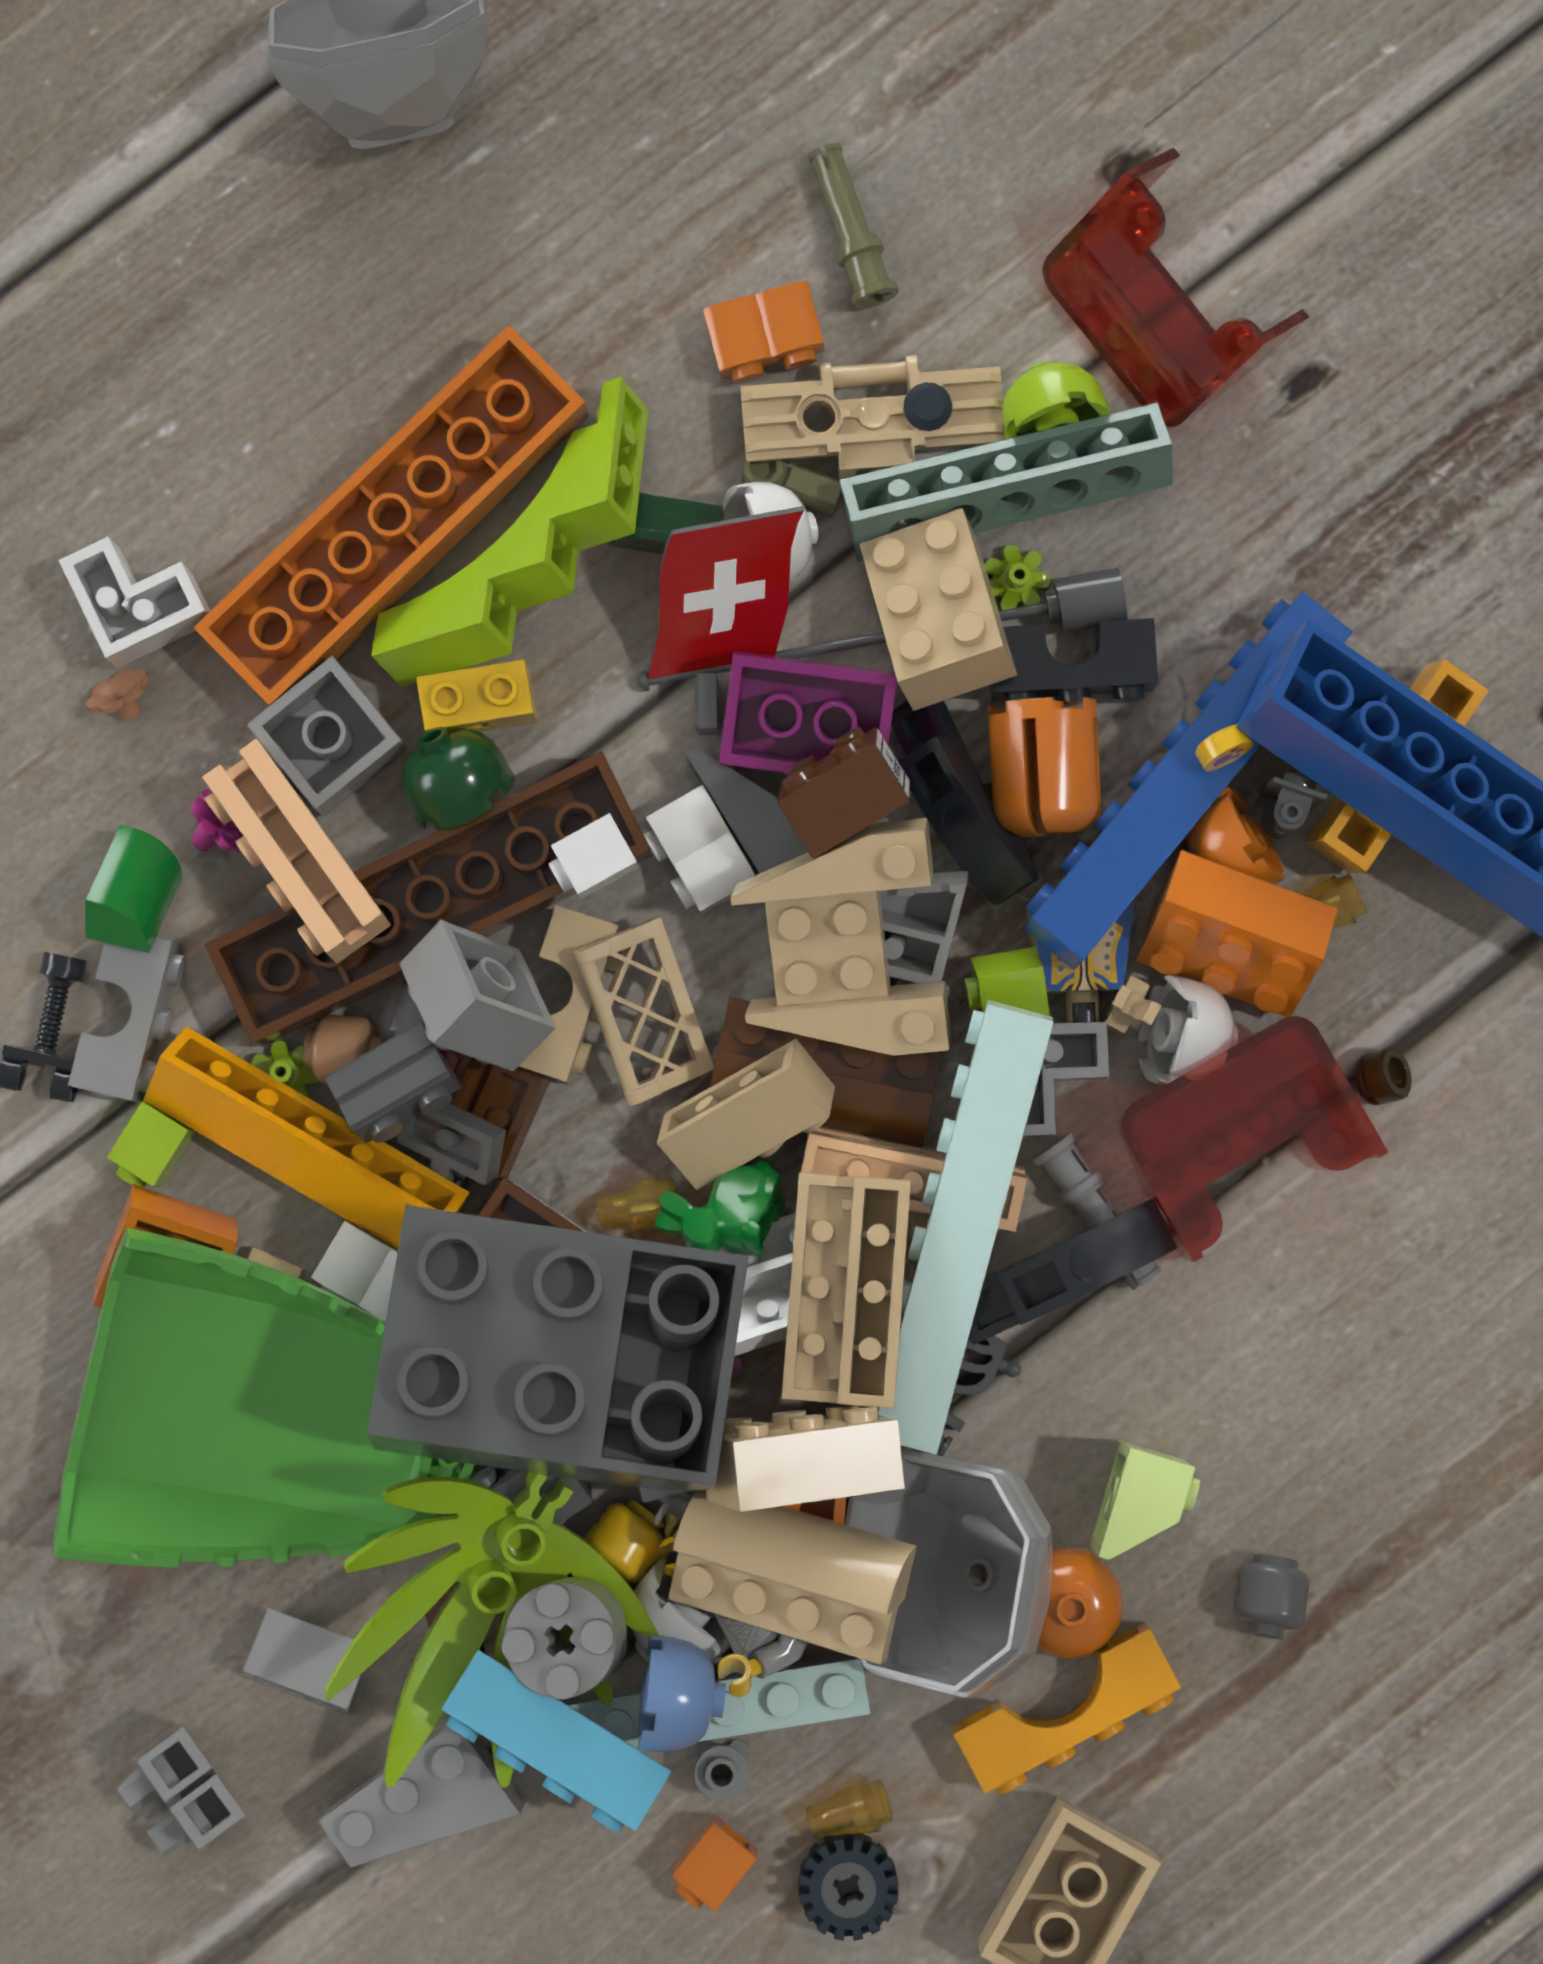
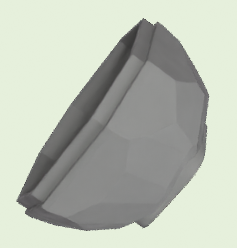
(378, 65)
(951, 1626)

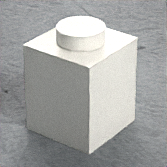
(592, 857)

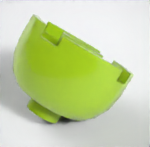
(1051, 397)

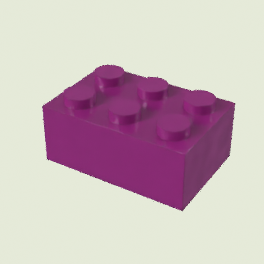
(798, 708)

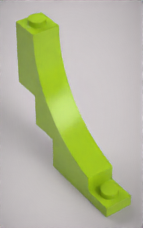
(580, 506)

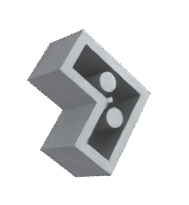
(1072, 1054)

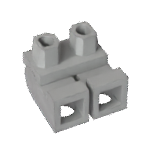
(190, 1789)

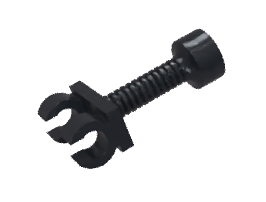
(61, 974)

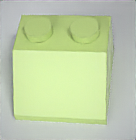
(1141, 1498)

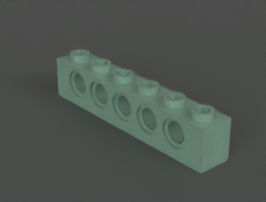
(1016, 476)

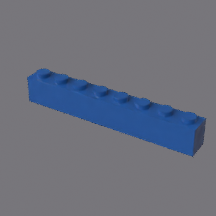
(1164, 804)

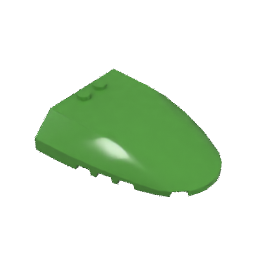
(226, 1418)

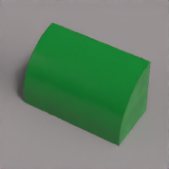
(132, 891)

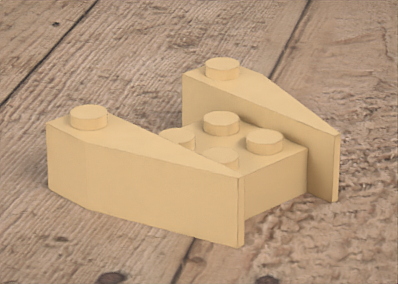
(833, 944)

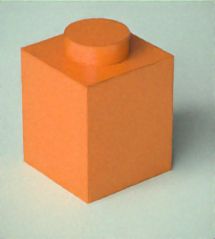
(713, 1864)

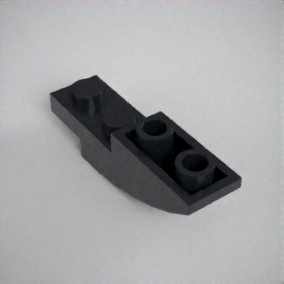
(959, 802)
(1071, 1269)

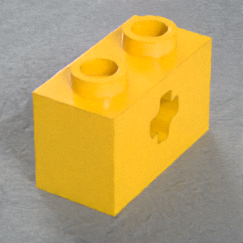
(478, 697)

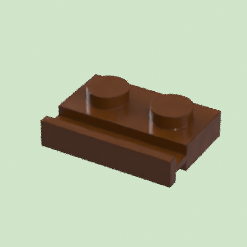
(503, 1099)

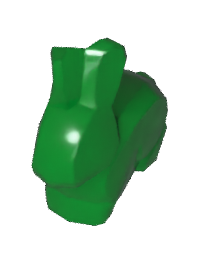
(736, 1214)

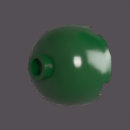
(453, 777)

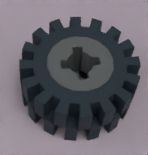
(856, 1867)

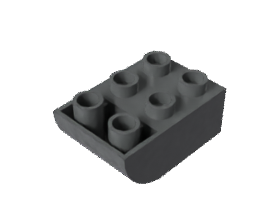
(557, 1351)

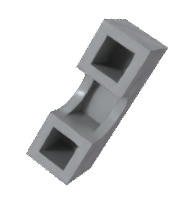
(124, 1061)

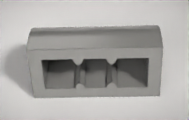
(299, 1660)

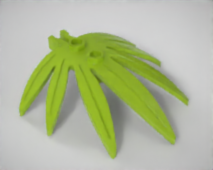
(500, 1557)

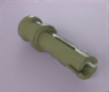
(858, 250)

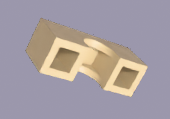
(565, 1048)

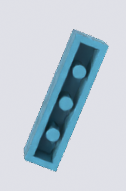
(556, 1741)

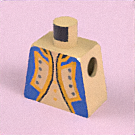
(1098, 973)

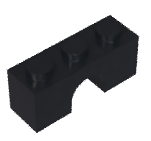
(1121, 665)

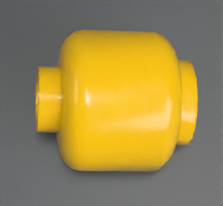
(627, 1539)

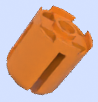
(1045, 766)

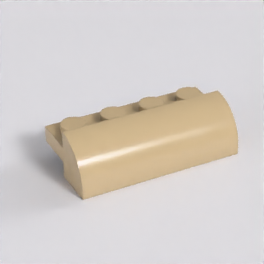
(846, 1290)
(793, 1575)

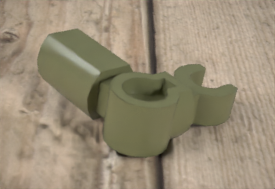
(813, 488)

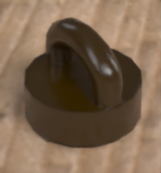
(1383, 1076)

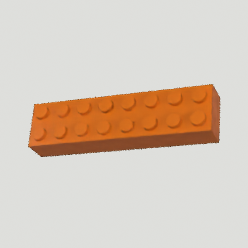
(394, 517)

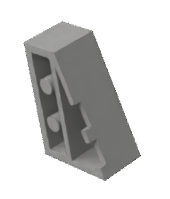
(922, 926)
(439, 1795)

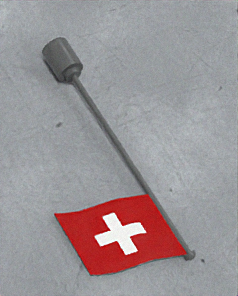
(730, 592)

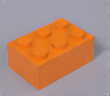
(1237, 934)

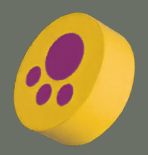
(1223, 748)

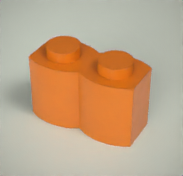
(764, 332)

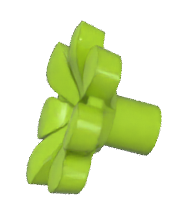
(1010, 588)
(296, 1075)

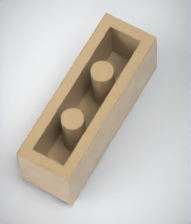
(747, 1115)

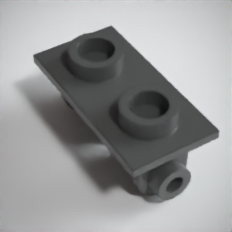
(1288, 804)

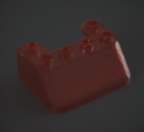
(1234, 1112)

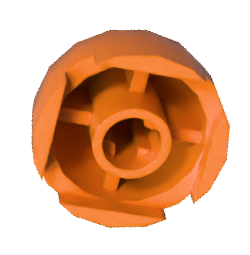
(1235, 839)
(1082, 1605)

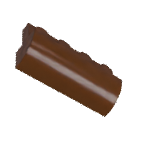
(872, 1091)

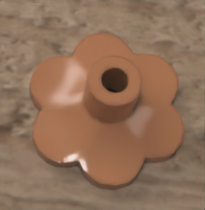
(119, 694)

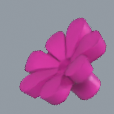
(211, 829)

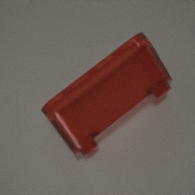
(1138, 310)

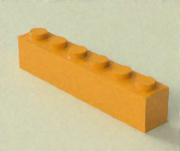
(294, 1138)

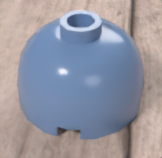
(677, 1695)

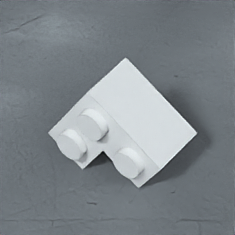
(128, 614)

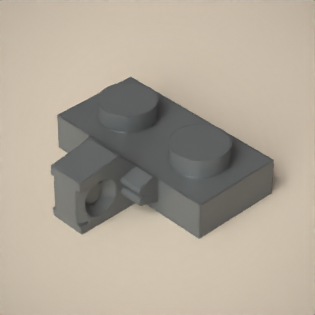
(456, 1144)

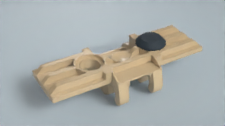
(873, 432)

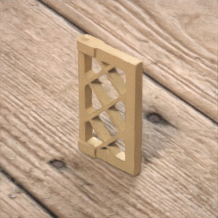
(684, 1021)

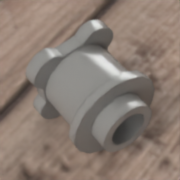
(730, 1754)

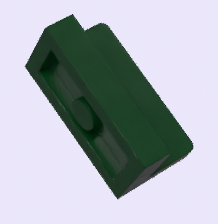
(662, 514)

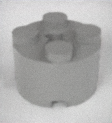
(534, 1644)

